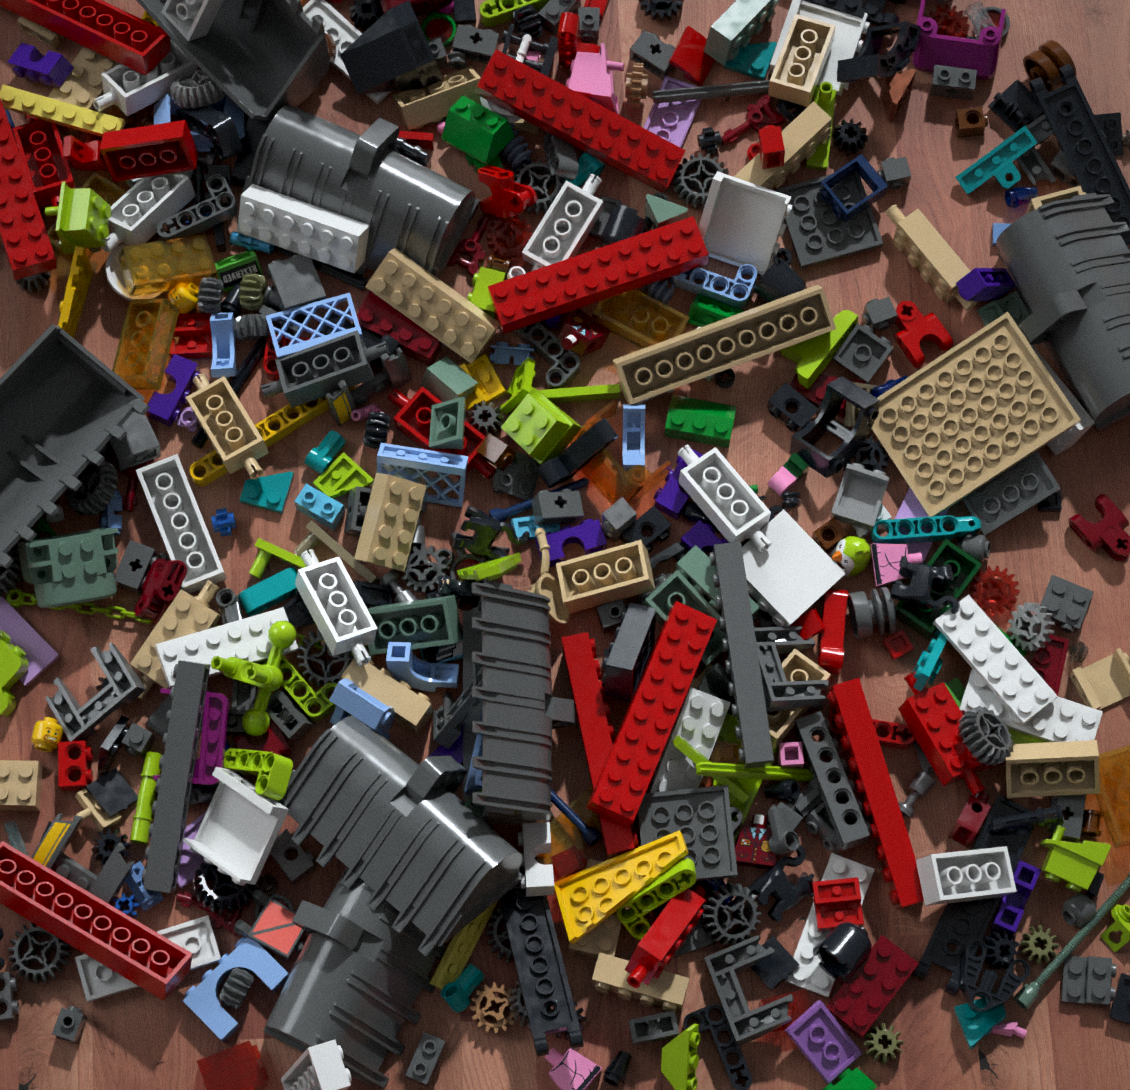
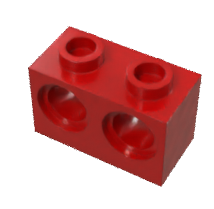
(771, 147)
(69, 766)

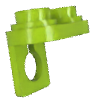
(1121, 915)

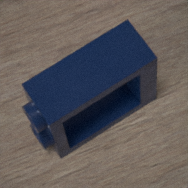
(870, 177)

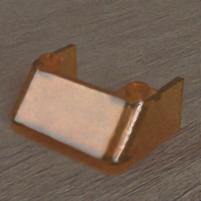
(609, 475)

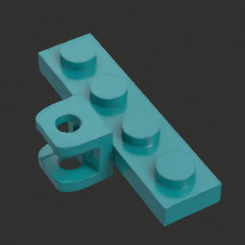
(998, 162)
(930, 662)

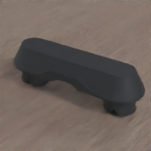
(675, 551)

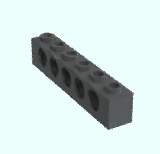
(847, 835)

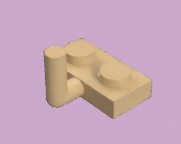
(93, 810)

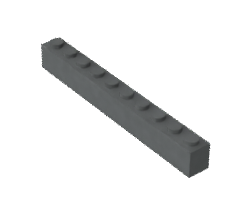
(742, 655)
(176, 776)

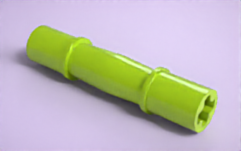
(145, 799)

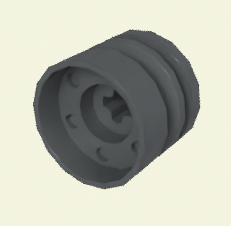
(875, 612)

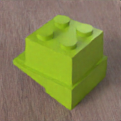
(80, 219)
(540, 427)
(1072, 861)

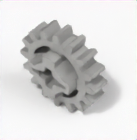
(1031, 626)

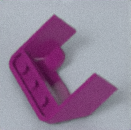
(957, 51)
(213, 738)

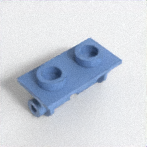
(504, 352)
(108, 518)
(145, 897)

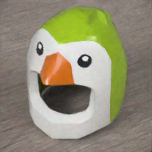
(853, 554)

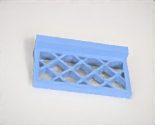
(312, 307)
(425, 461)

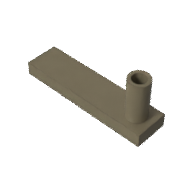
(317, 534)

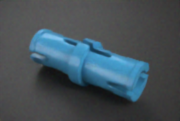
(250, 243)

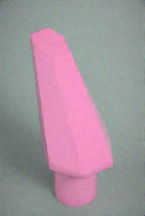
(1009, 1029)

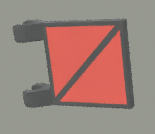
(272, 926)

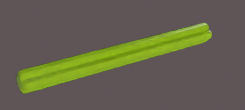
(766, 772)

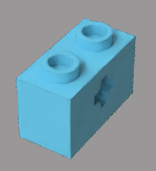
(319, 507)

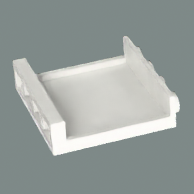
(845, 43)
(743, 222)
(788, 573)
(238, 828)

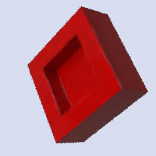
(898, 645)

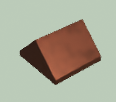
(895, 91)

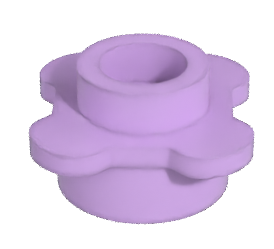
(183, 420)

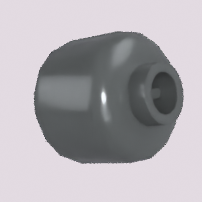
(975, 546)
(1079, 910)

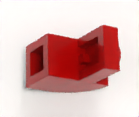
(83, 155)

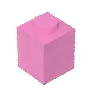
(790, 754)

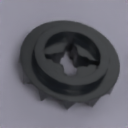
(784, 107)

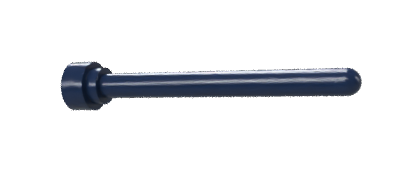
(501, 514)
(590, 834)

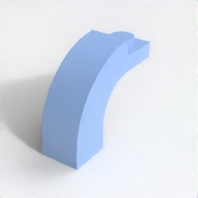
(223, 345)
(633, 436)
(419, 673)

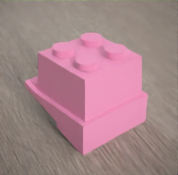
(594, 77)

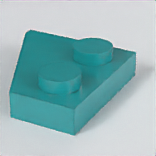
(753, 60)
(268, 491)
(977, 1025)

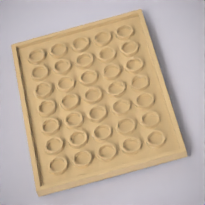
(971, 415)

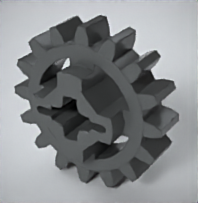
(413, 568)

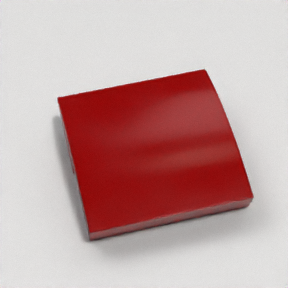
(691, 58)
(192, 336)
(837, 903)

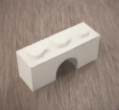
(537, 877)

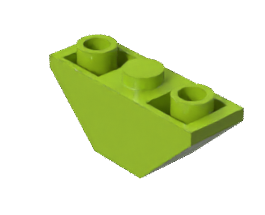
(681, 1059)

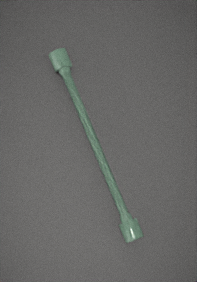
(1029, 993)

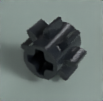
(709, 140)

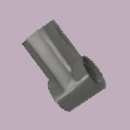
(231, 611)
(783, 838)

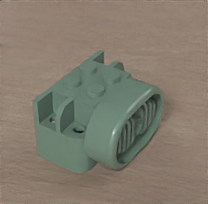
(71, 567)

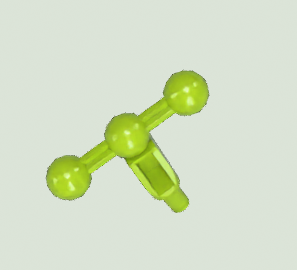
(265, 677)

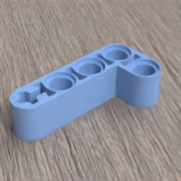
(712, 280)

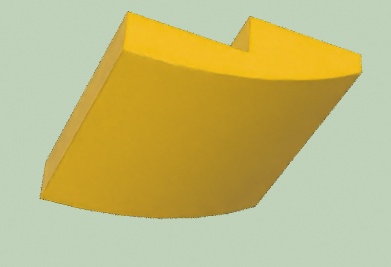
(489, 385)

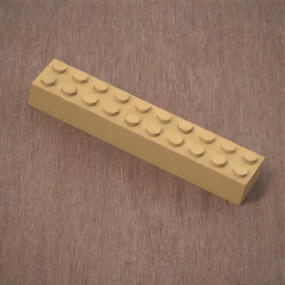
(724, 344)

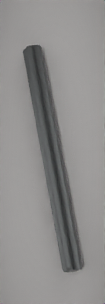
(712, 91)

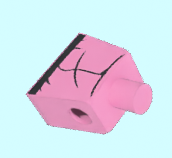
(887, 560)
(571, 1070)

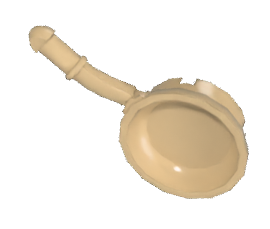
(548, 585)

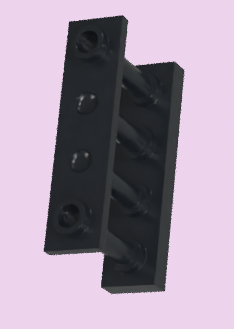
(546, 49)

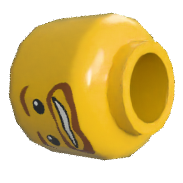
(184, 297)
(46, 734)

